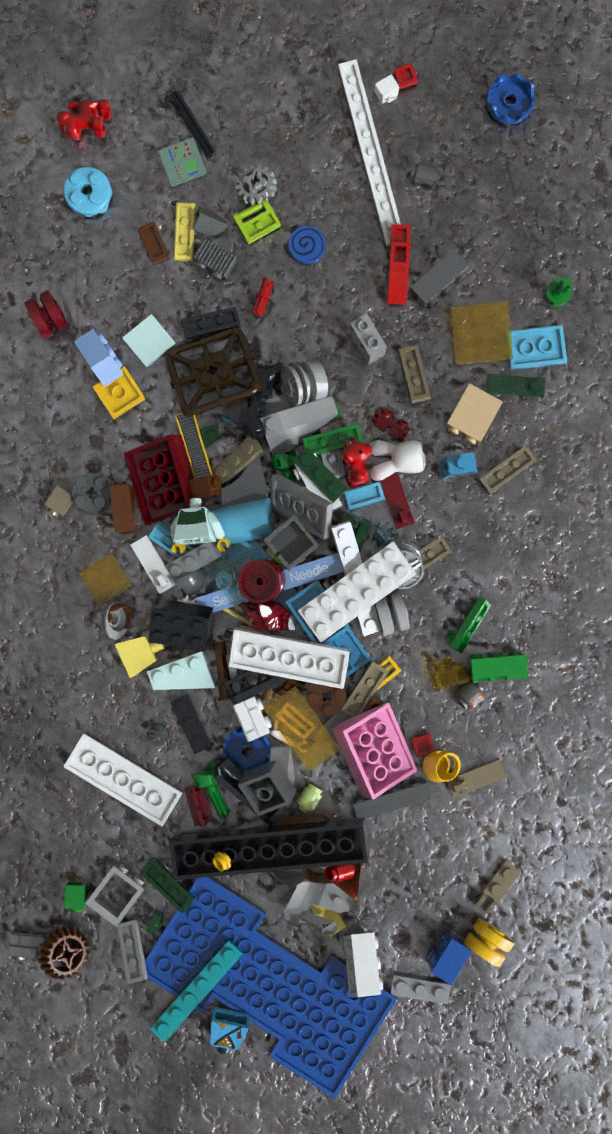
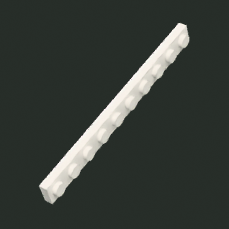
(369, 147)

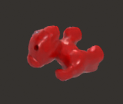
(89, 117)
(354, 456)

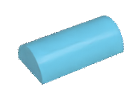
(245, 520)

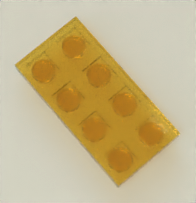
(302, 728)

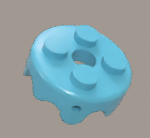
(90, 204)

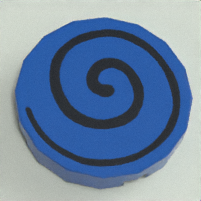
(307, 245)

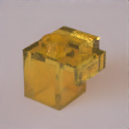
(448, 674)

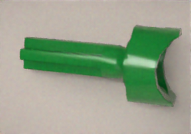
(558, 292)
(285, 463)
(207, 780)

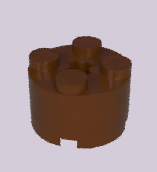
(326, 707)

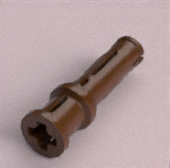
(222, 669)

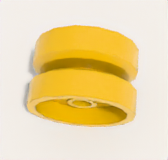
(489, 942)

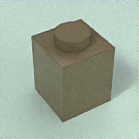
(59, 502)

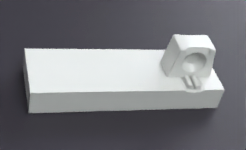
(153, 564)

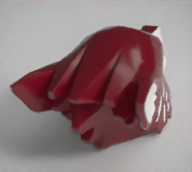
(268, 616)

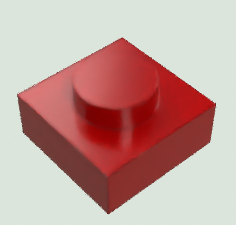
(405, 76)
(422, 745)

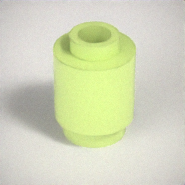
(309, 798)

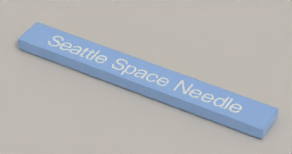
(295, 577)

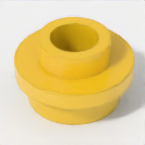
(221, 861)

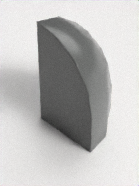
(209, 222)
(192, 582)

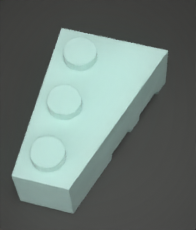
(185, 673)

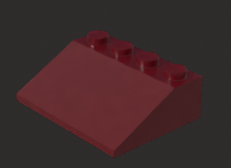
(160, 478)

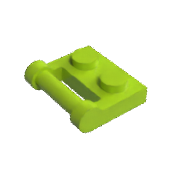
(259, 225)

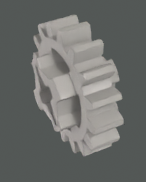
(254, 183)

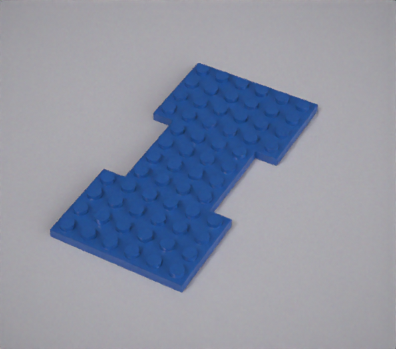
(305, 1008)

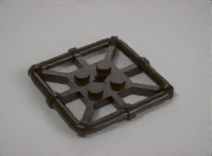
(223, 375)

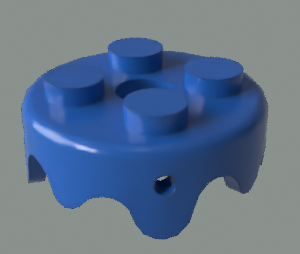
(515, 87)
(233, 749)

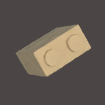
(473, 414)

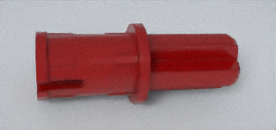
(262, 297)

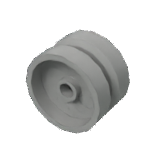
(394, 611)

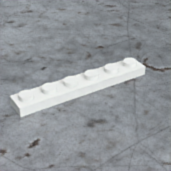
(350, 560)

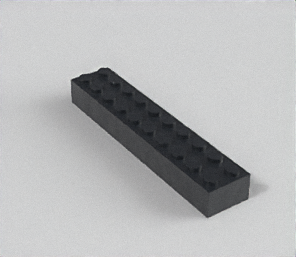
(271, 848)

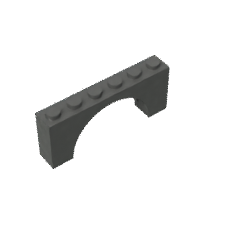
(251, 483)

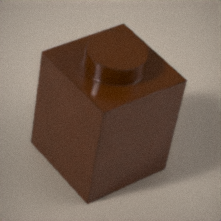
(205, 487)

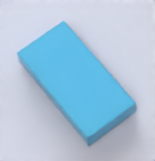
(364, 495)

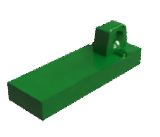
(332, 439)
(461, 638)

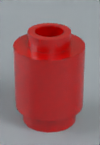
(339, 873)

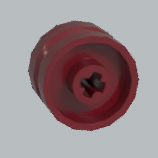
(48, 313)
(272, 576)

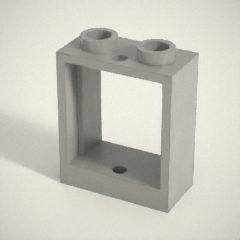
(364, 332)
(103, 908)

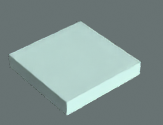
(149, 340)

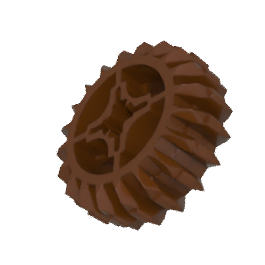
(57, 949)

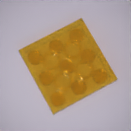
(482, 332)

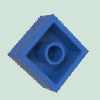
(448, 957)

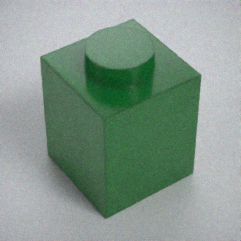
(75, 896)

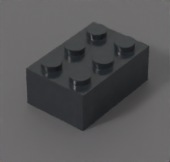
(180, 624)

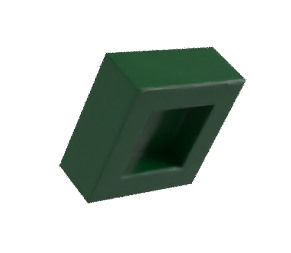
(155, 922)

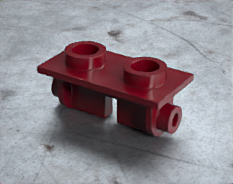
(386, 419)
(198, 806)

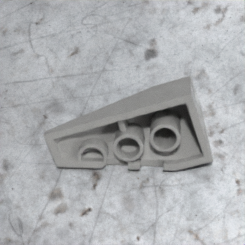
(289, 426)

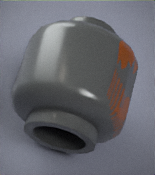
(469, 695)

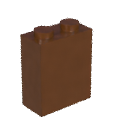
(124, 508)

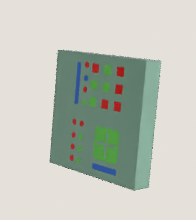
(182, 162)

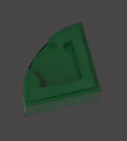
(209, 435)

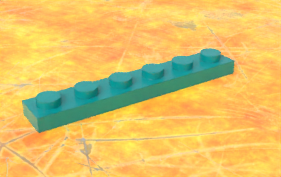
(196, 990)

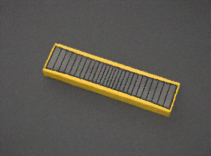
(194, 445)

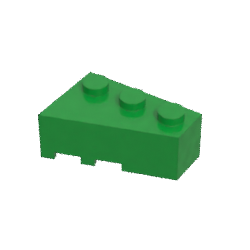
(497, 667)

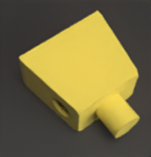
(138, 654)

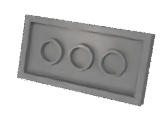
(308, 507)

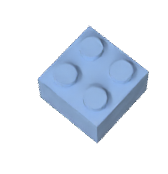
(99, 357)

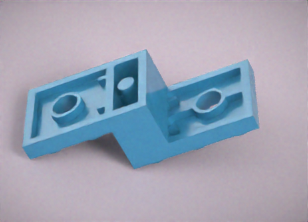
(342, 638)

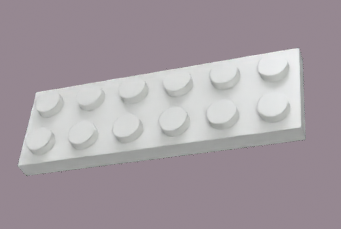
(357, 591)
(289, 658)
(123, 779)

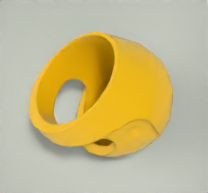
(437, 766)

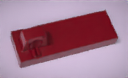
(397, 501)

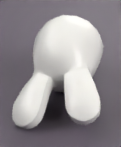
(406, 458)

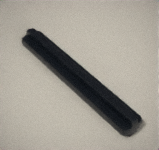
(193, 124)

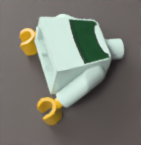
(196, 526)

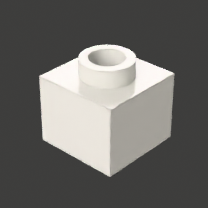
(386, 89)

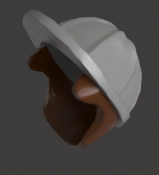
(117, 619)

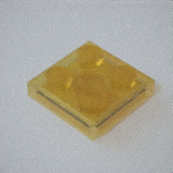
(105, 579)

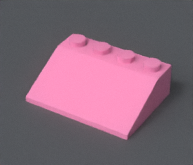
(375, 750)

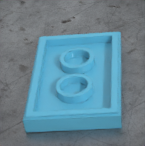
(538, 347)

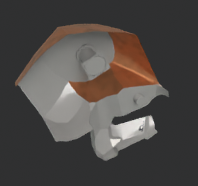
(315, 889)

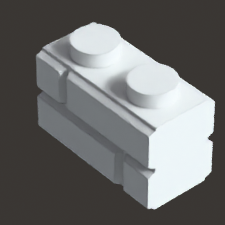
(252, 718)

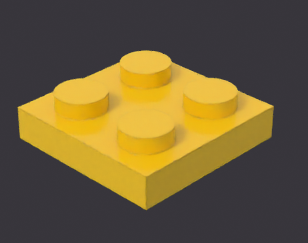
(120, 394)

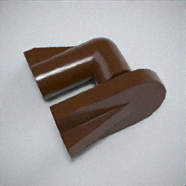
(287, 685)

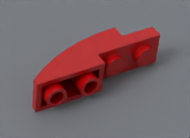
(398, 264)

